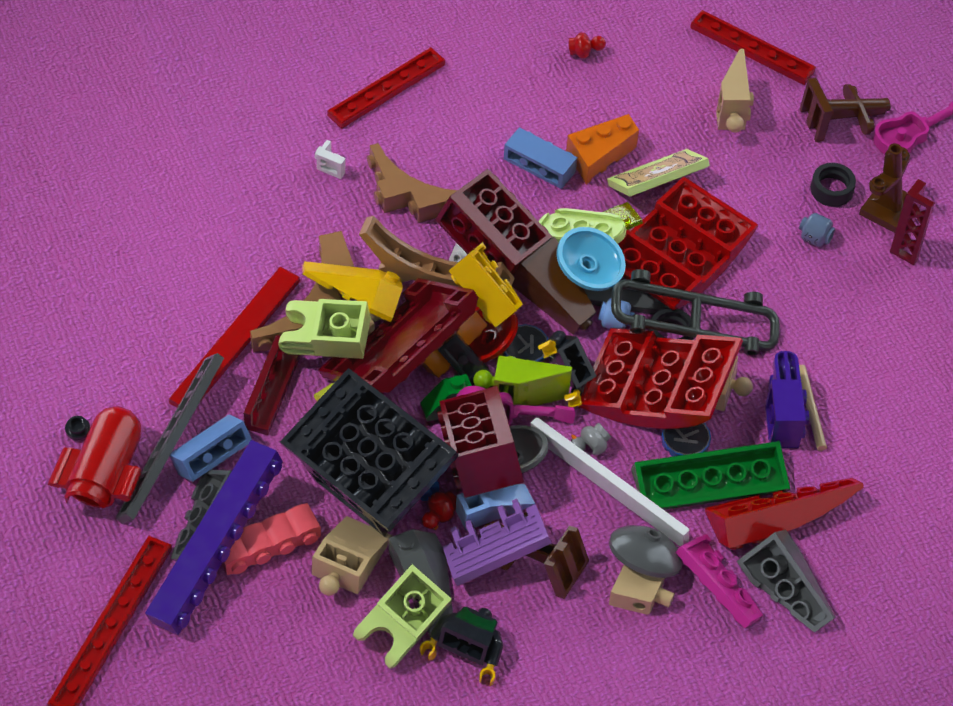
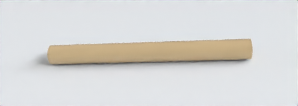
(813, 413)

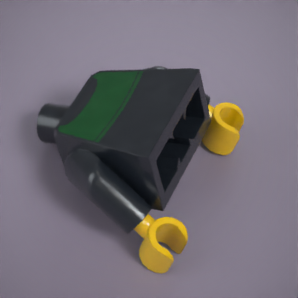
(568, 351)
(469, 635)

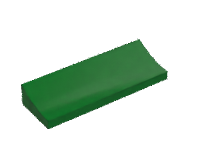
(712, 475)

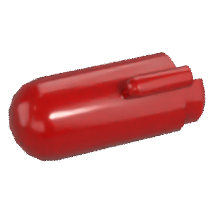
(102, 466)

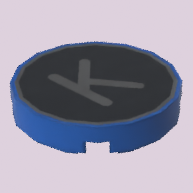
(526, 343)
(686, 440)

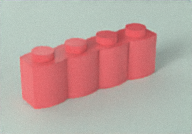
(273, 537)

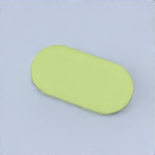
(568, 219)

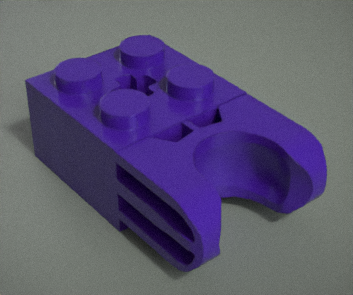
(786, 402)

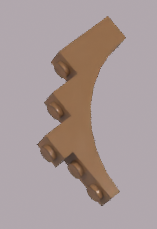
(399, 190)
(332, 251)
(408, 261)

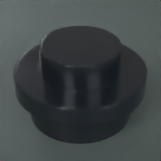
(77, 427)

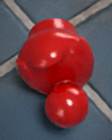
(582, 45)
(441, 509)

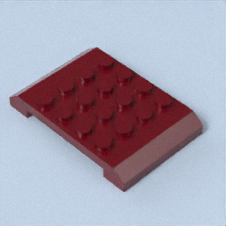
(417, 329)

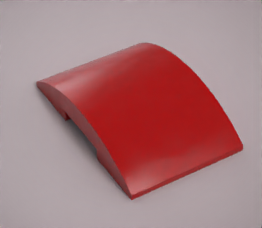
(686, 240)
(659, 379)

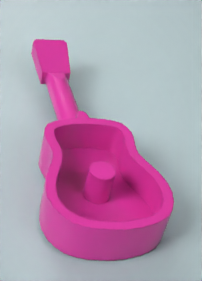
(907, 130)
(560, 413)

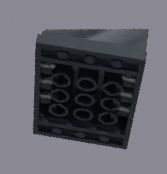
(368, 452)

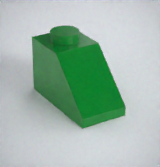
(445, 389)

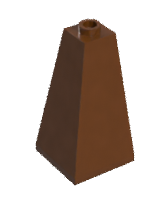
(549, 289)

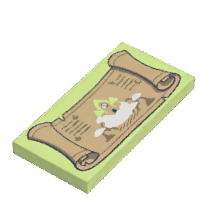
(658, 172)

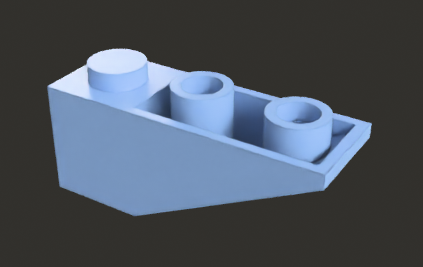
(483, 507)

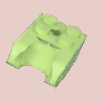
(329, 328)
(401, 621)

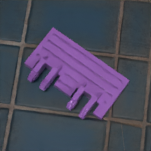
(497, 544)

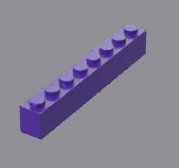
(214, 537)

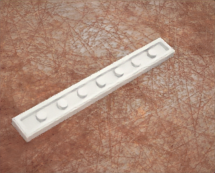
(614, 485)

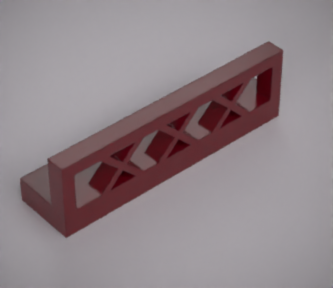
(907, 226)
(270, 389)

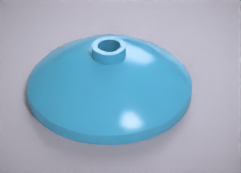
(590, 258)

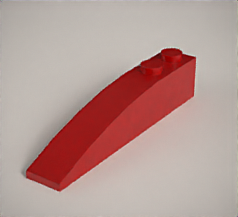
(757, 518)

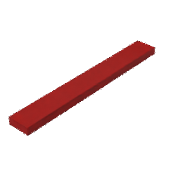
(238, 334)
(111, 623)

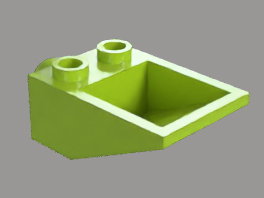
(527, 380)

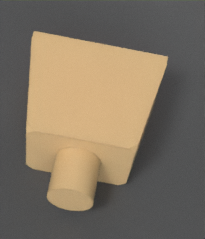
(639, 592)

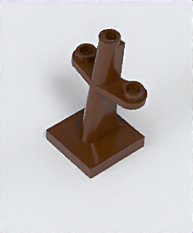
(823, 110)
(887, 194)
(561, 560)

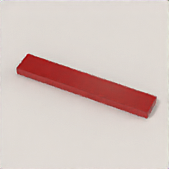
(753, 47)
(386, 88)

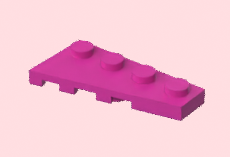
(721, 582)

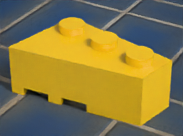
(494, 295)

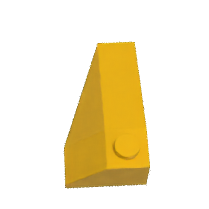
(362, 284)

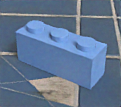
(540, 158)
(210, 447)

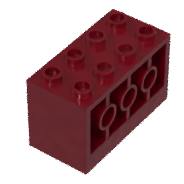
(492, 215)
(482, 437)

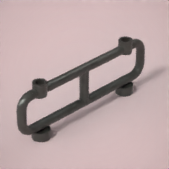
(752, 304)

